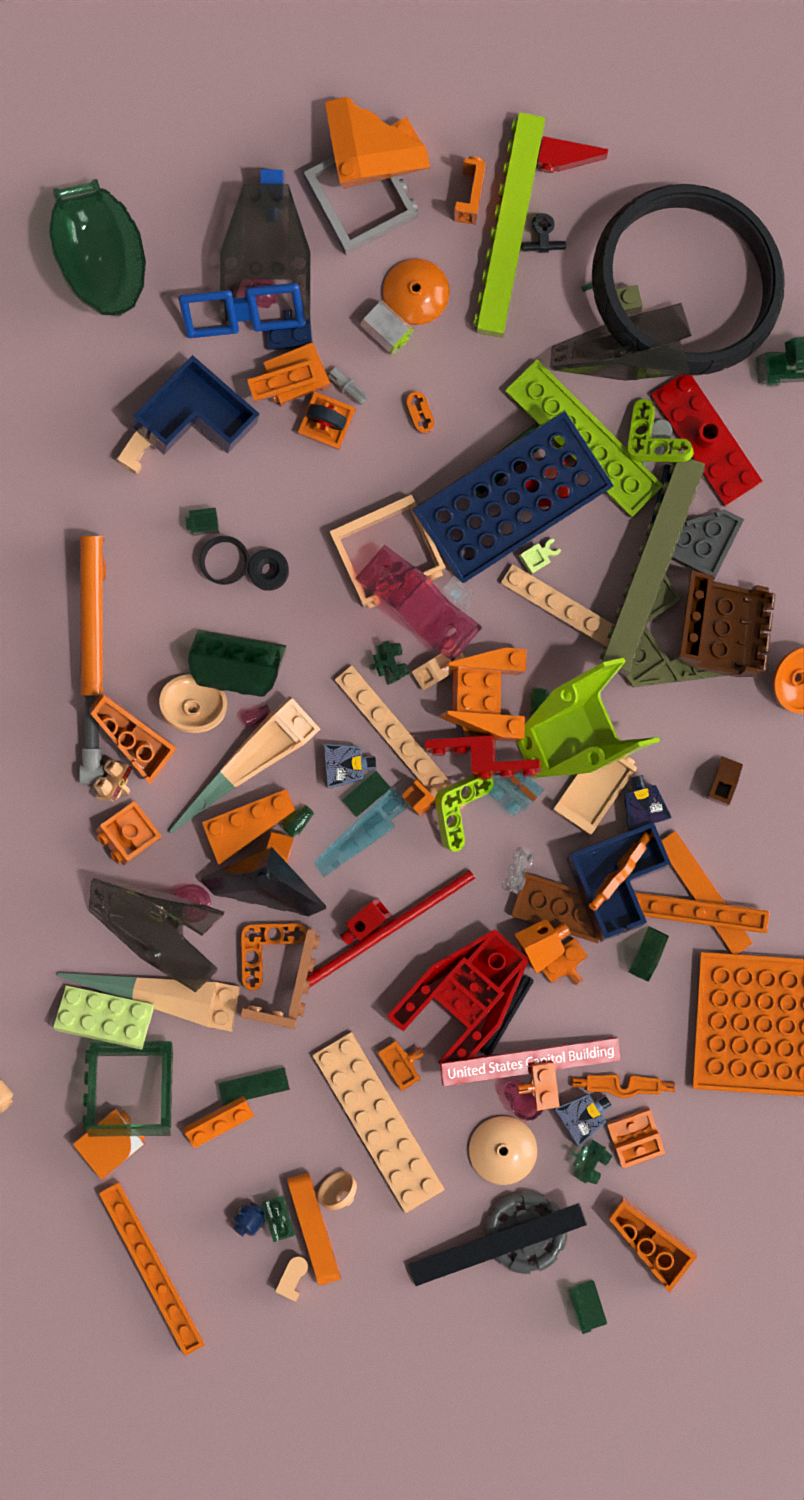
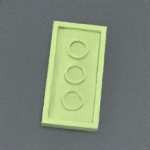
(103, 1017)

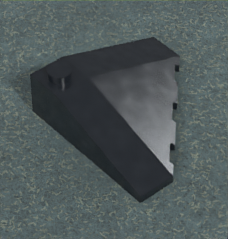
(267, 882)

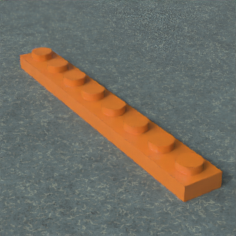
(152, 1269)

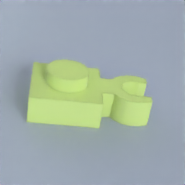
(537, 557)

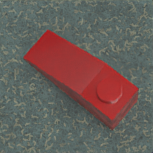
(564, 155)

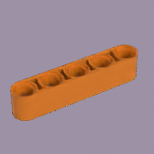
(314, 1228)

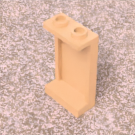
(593, 794)

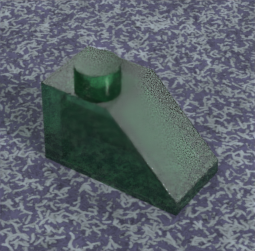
(648, 954)

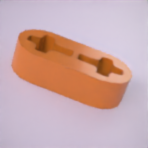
(425, 410)

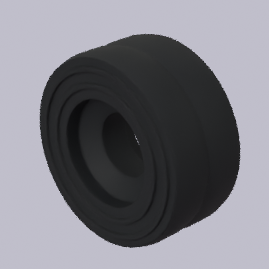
(273, 557)

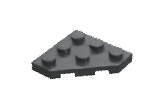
(707, 541)

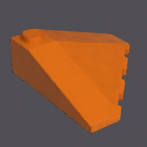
(368, 147)

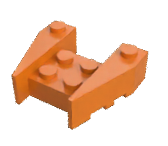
(478, 693)

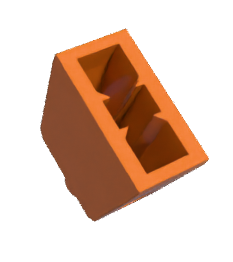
(542, 943)

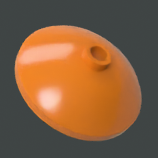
(419, 306)
(786, 689)

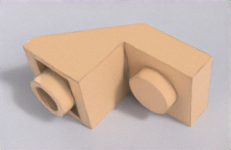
(431, 672)

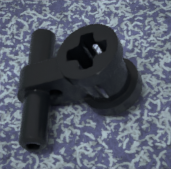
(543, 244)

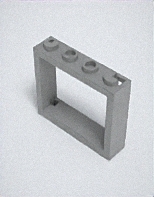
(351, 245)

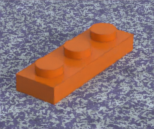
(283, 380)
(218, 1122)

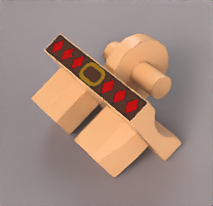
(115, 782)

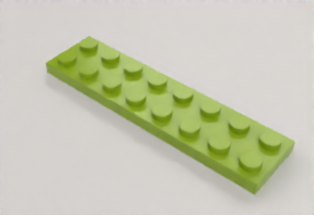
(545, 396)

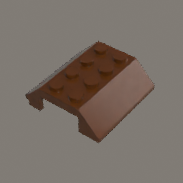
(726, 627)

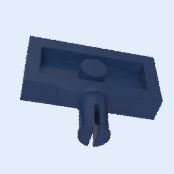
(289, 337)

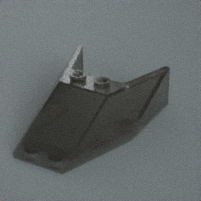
(265, 243)
(600, 354)
(153, 928)

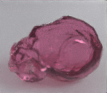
(521, 1105)

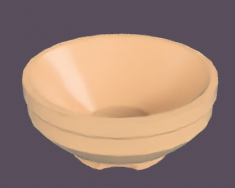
(334, 1188)

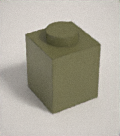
(630, 299)

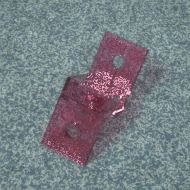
(418, 602)

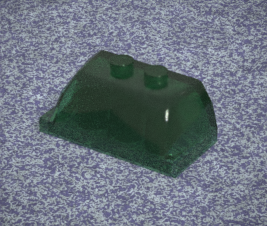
(235, 663)

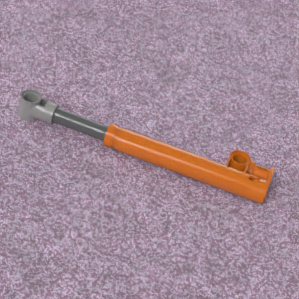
(91, 650)

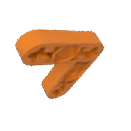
(256, 946)

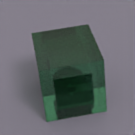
(203, 521)

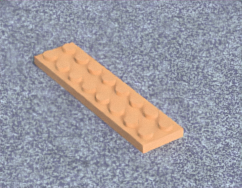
(378, 1122)

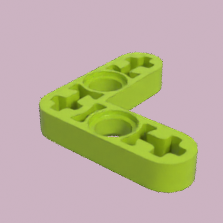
(649, 444)
(453, 805)

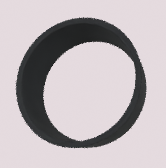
(214, 541)

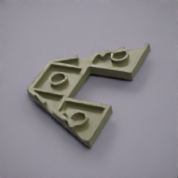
(651, 663)

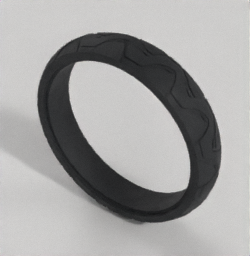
(734, 214)

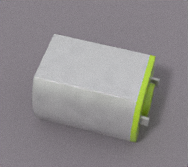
(387, 327)

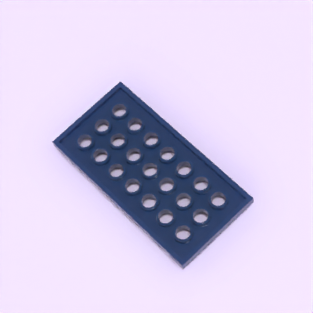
(503, 463)

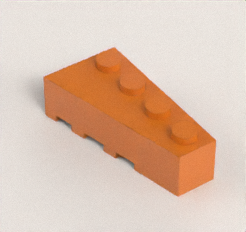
(136, 739)
(242, 826)
(657, 1246)

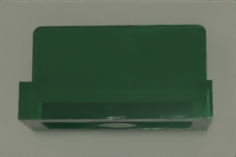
(587, 1306)

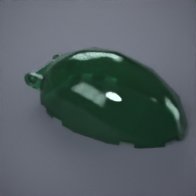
(97, 249)

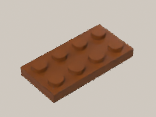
(556, 903)

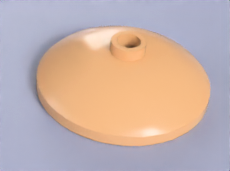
(183, 696)
(498, 1133)

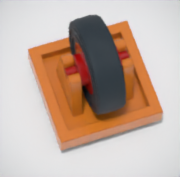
(326, 420)

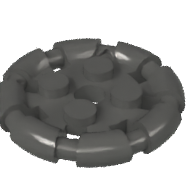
(508, 1206)

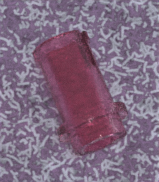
(256, 715)

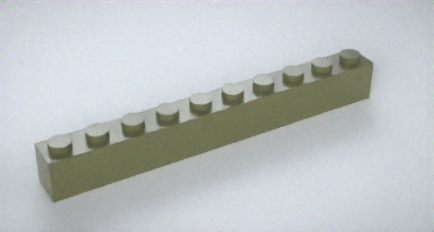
(653, 563)

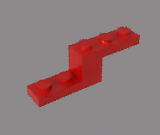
(483, 757)

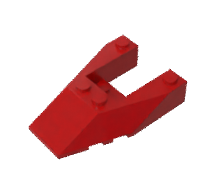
(473, 986)

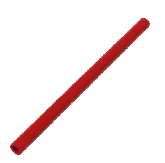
(390, 927)

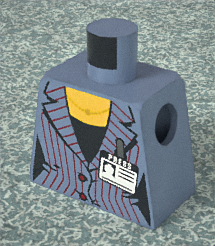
(346, 764)
(583, 1116)

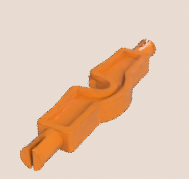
(625, 867)
(611, 1084)

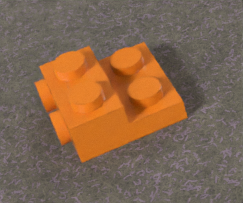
(128, 833)

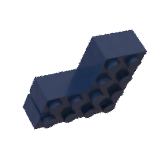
(197, 399)
(593, 864)

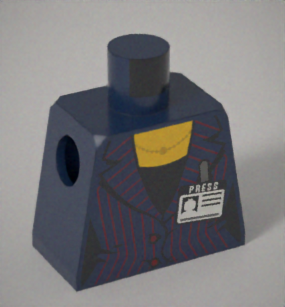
(644, 804)

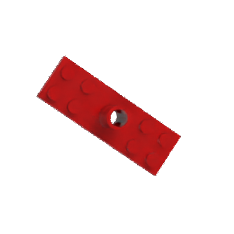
(692, 415)

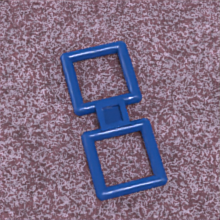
(242, 310)

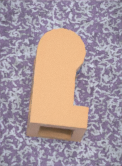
(133, 452)
(296, 1268)

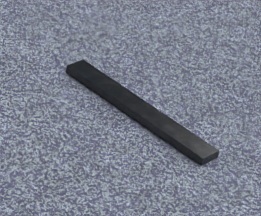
(497, 1244)

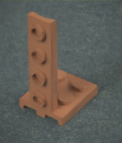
(301, 987)

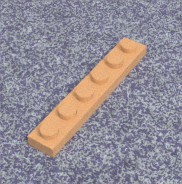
(557, 605)

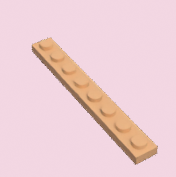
(393, 731)

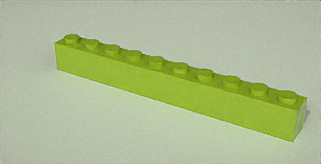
(510, 225)

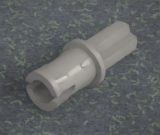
(348, 386)

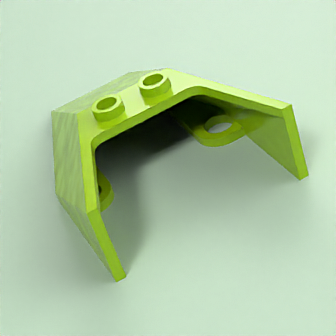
(574, 729)

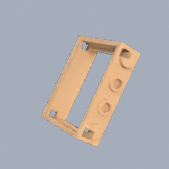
(372, 519)

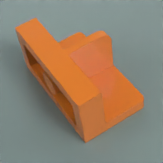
(418, 798)

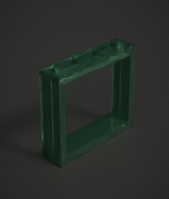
(152, 1048)

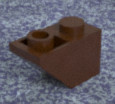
(725, 781)

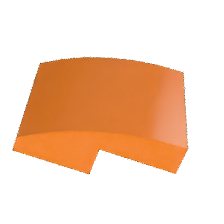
(635, 1138)

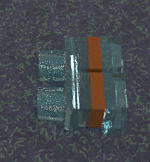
(522, 797)

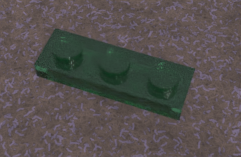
(254, 1085)

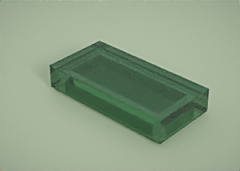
(366, 794)

